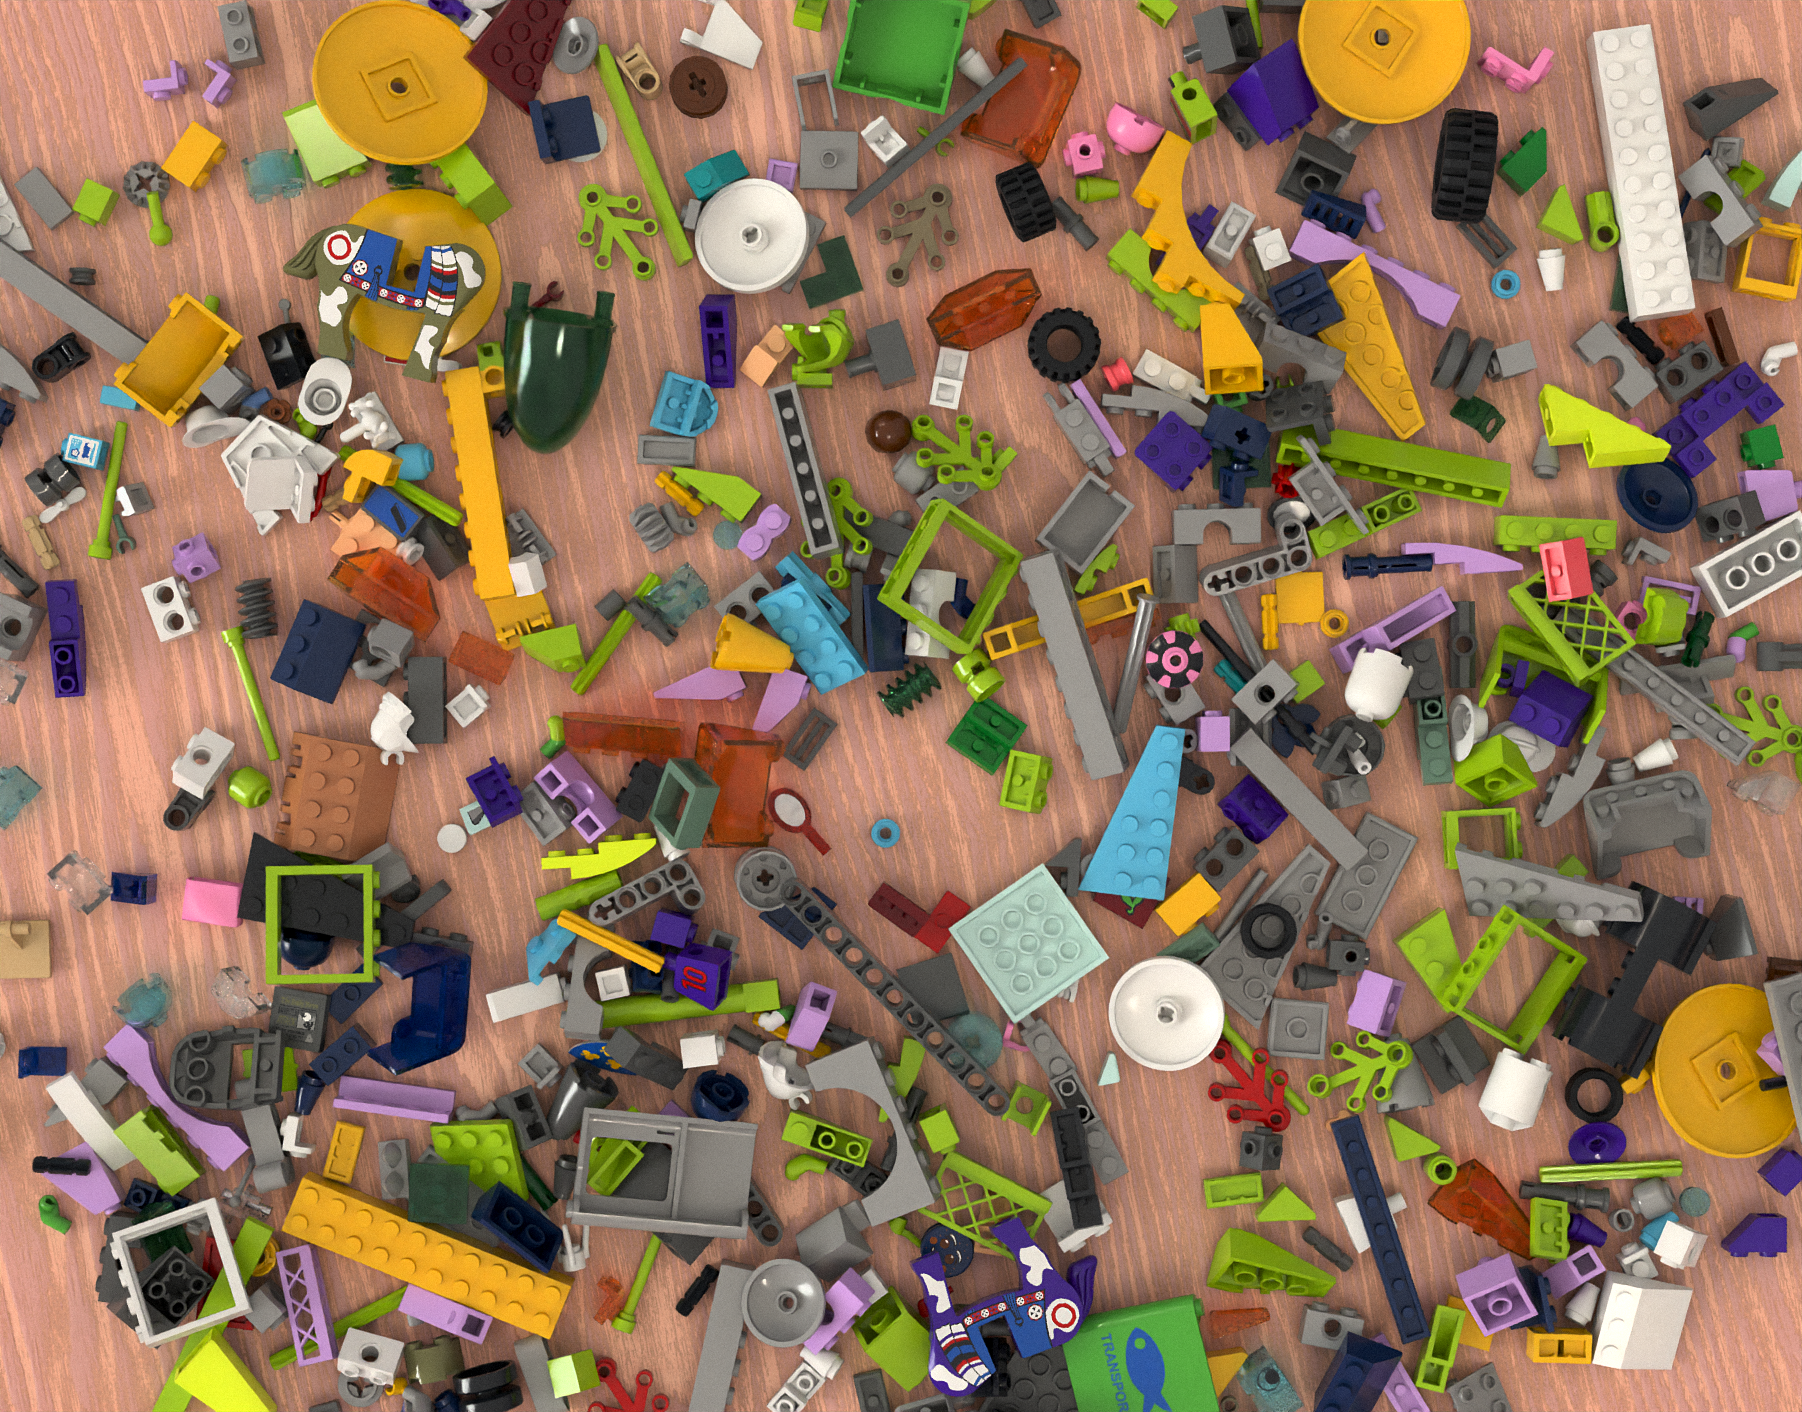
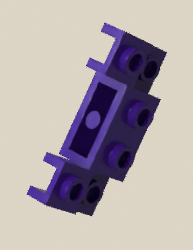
(1711, 410)

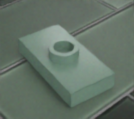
(1193, 945)

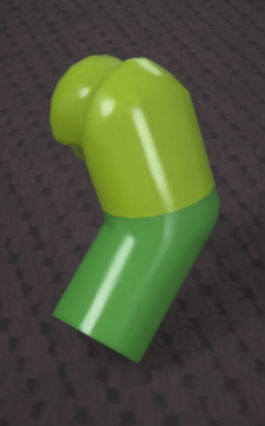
(557, 737)

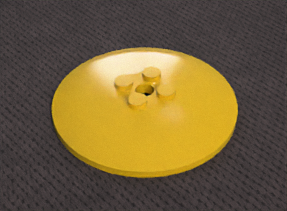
(404, 45)
(1387, 82)
(424, 220)
(1704, 1108)

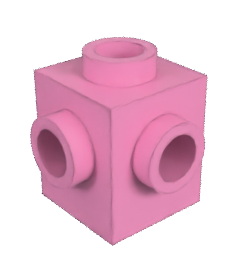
(1081, 164)

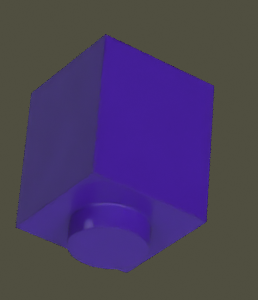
(1782, 1171)

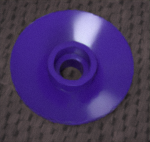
(1597, 1143)

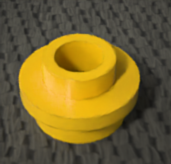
(1342, 626)

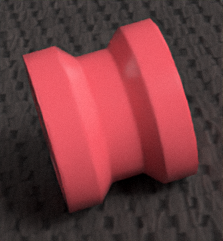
(1117, 374)

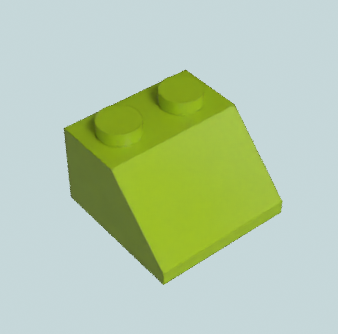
(1494, 771)

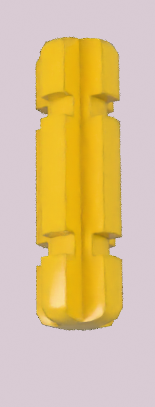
(679, 493)
(1269, 622)

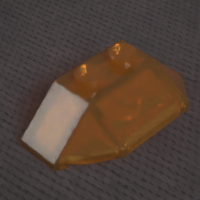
(984, 309)
(388, 589)

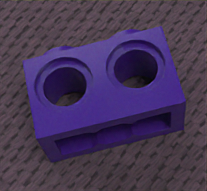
(674, 928)

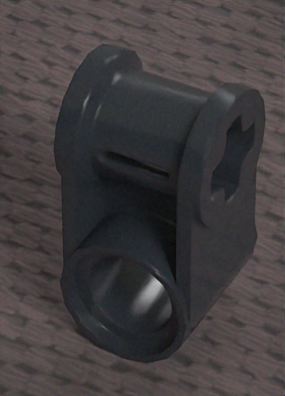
(62, 357)
(1189, 771)

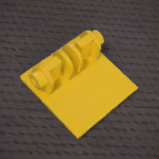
(519, 617)

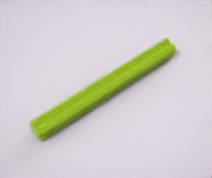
(417, 496)
(611, 639)
(1610, 1171)

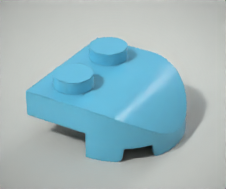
(684, 406)

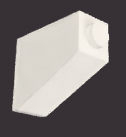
(526, 997)

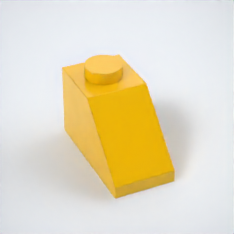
(1224, 1365)

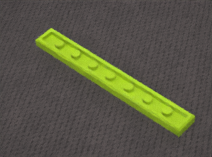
(642, 156)
(248, 1251)

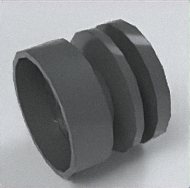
(1373, 747)

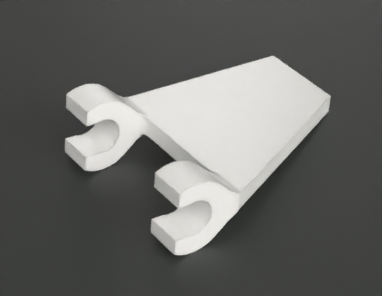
(726, 36)

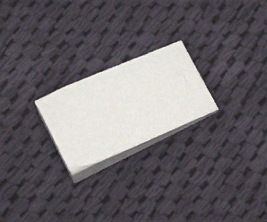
(1228, 235)

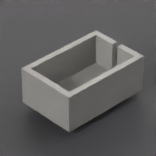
(1085, 522)

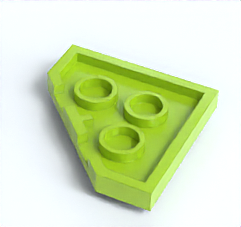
(488, 1149)

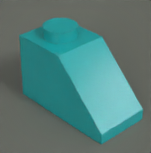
(715, 174)

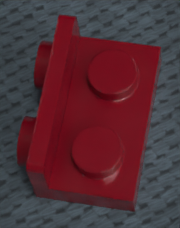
(898, 909)

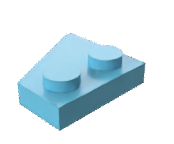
(546, 948)

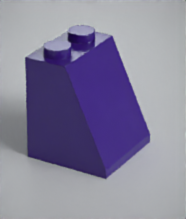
(1276, 94)

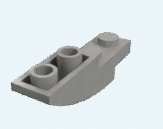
(17, 375)
(1149, 400)
(1567, 790)
(1101, 1147)

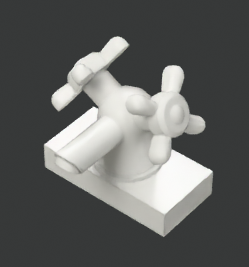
(373, 424)

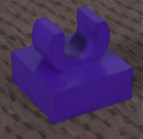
(1517, 677)

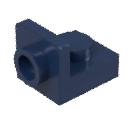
(1232, 484)

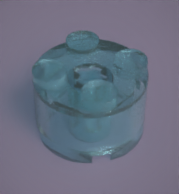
(274, 175)
(989, 1034)

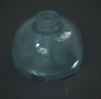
(145, 1003)

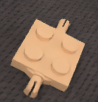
(361, 533)

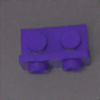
(1252, 810)

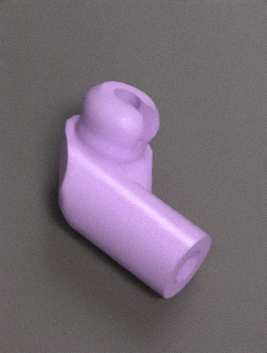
(1373, 216)

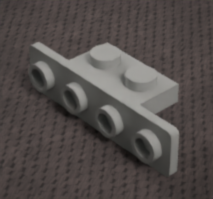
(1320, 491)
(1694, 679)

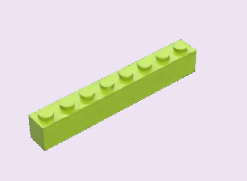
(1402, 465)

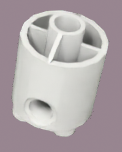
(1514, 1090)

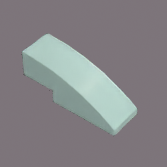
(1785, 185)

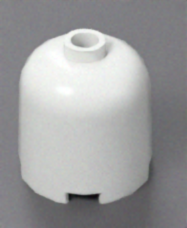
(1377, 684)

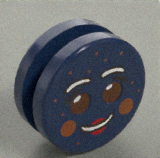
(953, 1247)

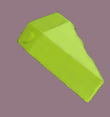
(1256, 1263)

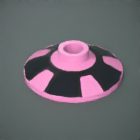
(1166, 646)

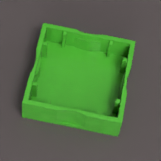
(903, 50)

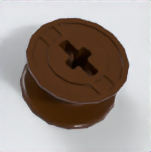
(690, 101)

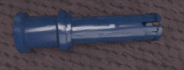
(1369, 564)

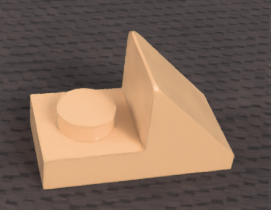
(767, 356)

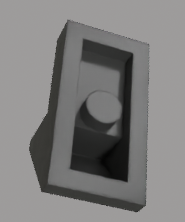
(1068, 857)

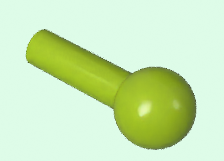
(159, 233)

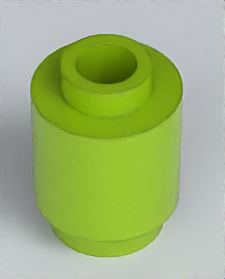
(1446, 1174)

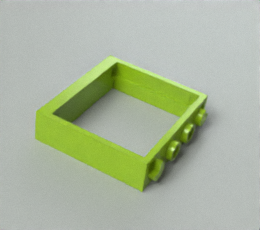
(915, 550)
(372, 937)
(1543, 998)

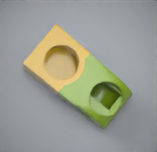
(492, 369)

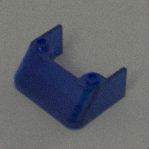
(437, 1005)

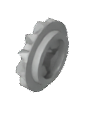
(160, 183)
(351, 1393)

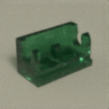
(160, 1242)

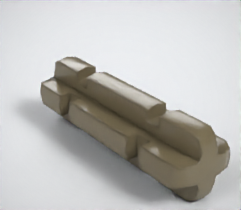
(1260, 277)

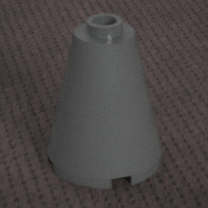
(578, 1089)

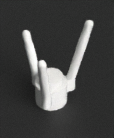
(572, 1255)

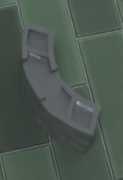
(650, 1182)

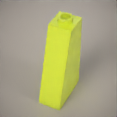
(221, 1378)

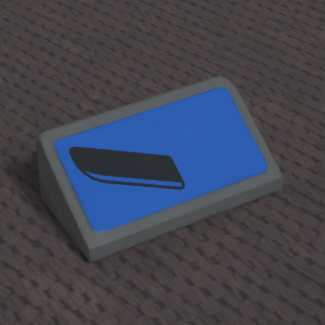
(393, 512)

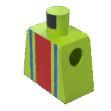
(1192, 108)

